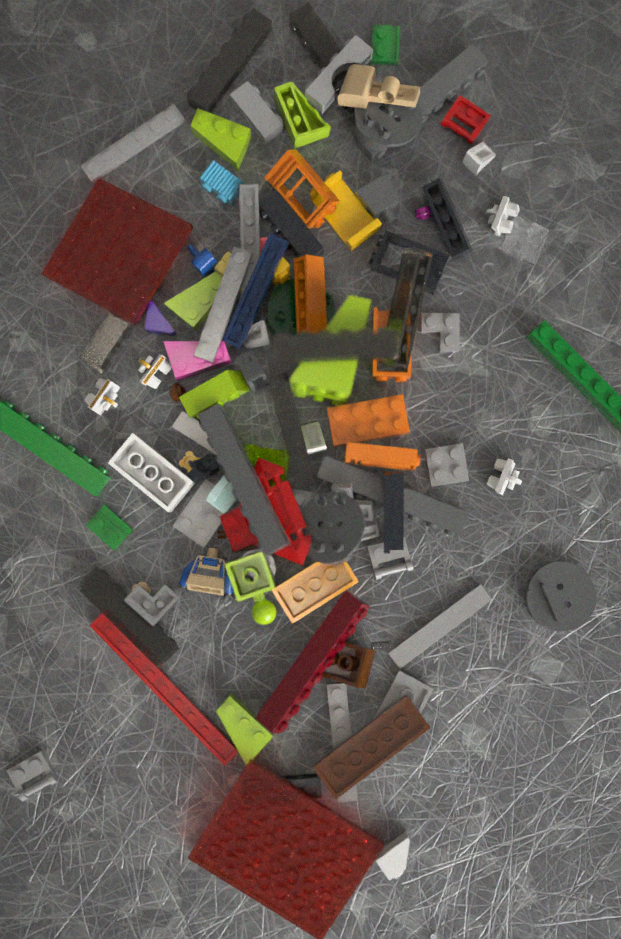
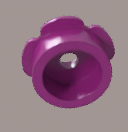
(423, 213)

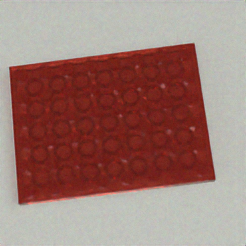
(286, 850)

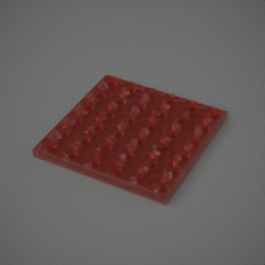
(117, 251)

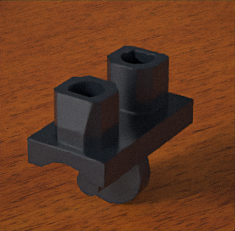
(203, 468)

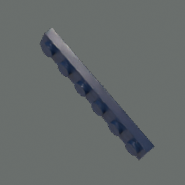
(255, 290)

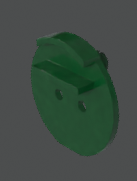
(283, 312)

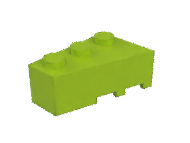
(298, 116)
(222, 135)
(195, 302)
(215, 391)
(243, 727)

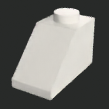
(394, 857)

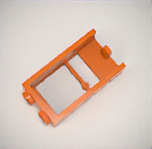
(284, 169)
(380, 320)
(381, 456)

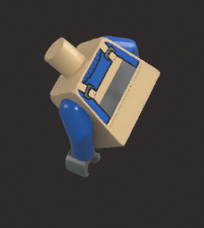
(207, 575)

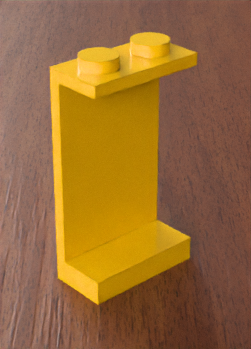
(350, 218)

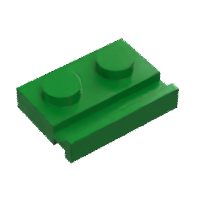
(385, 44)
(109, 527)

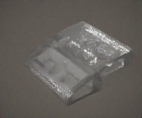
(524, 241)

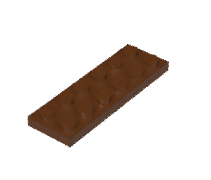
(371, 747)

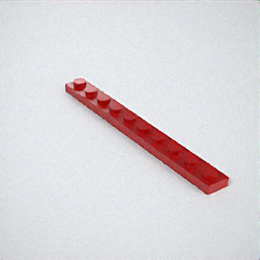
(166, 690)

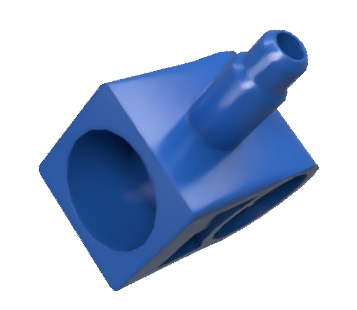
(203, 261)

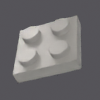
(446, 465)

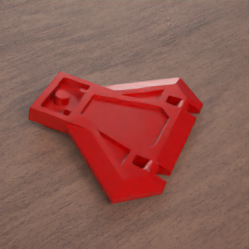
(286, 508)

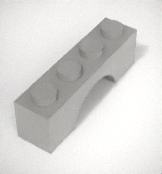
(320, 91)

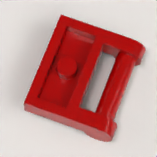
(469, 115)

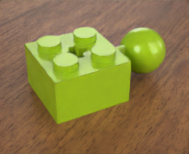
(244, 588)

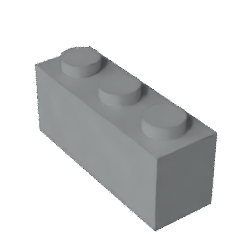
(257, 112)

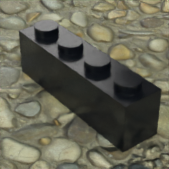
(447, 218)
(289, 226)

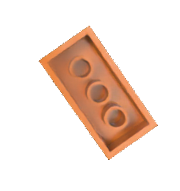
(368, 420)

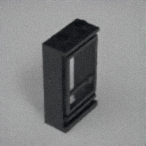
(437, 264)

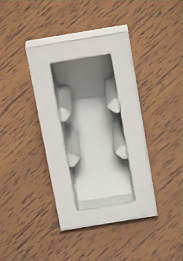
(478, 157)
(257, 336)
(313, 438)

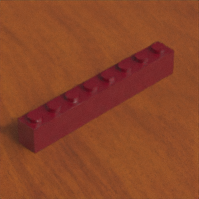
(312, 662)

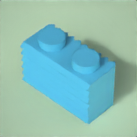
(220, 182)

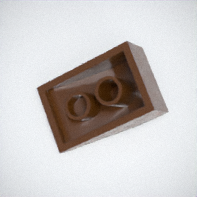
(351, 665)

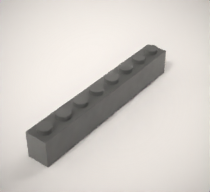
(442, 87)
(244, 480)
(372, 487)

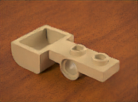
(361, 87)

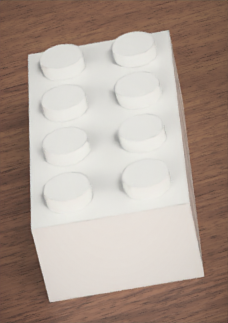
(151, 472)

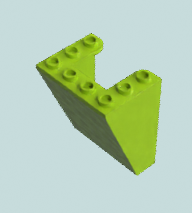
(333, 379)

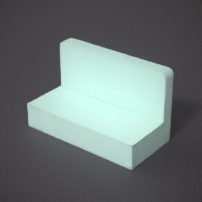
(221, 496)

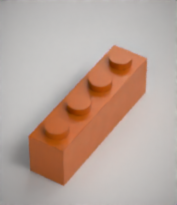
(310, 293)

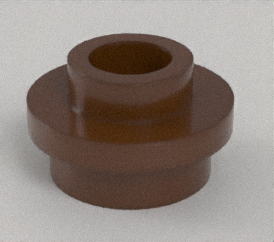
(176, 391)

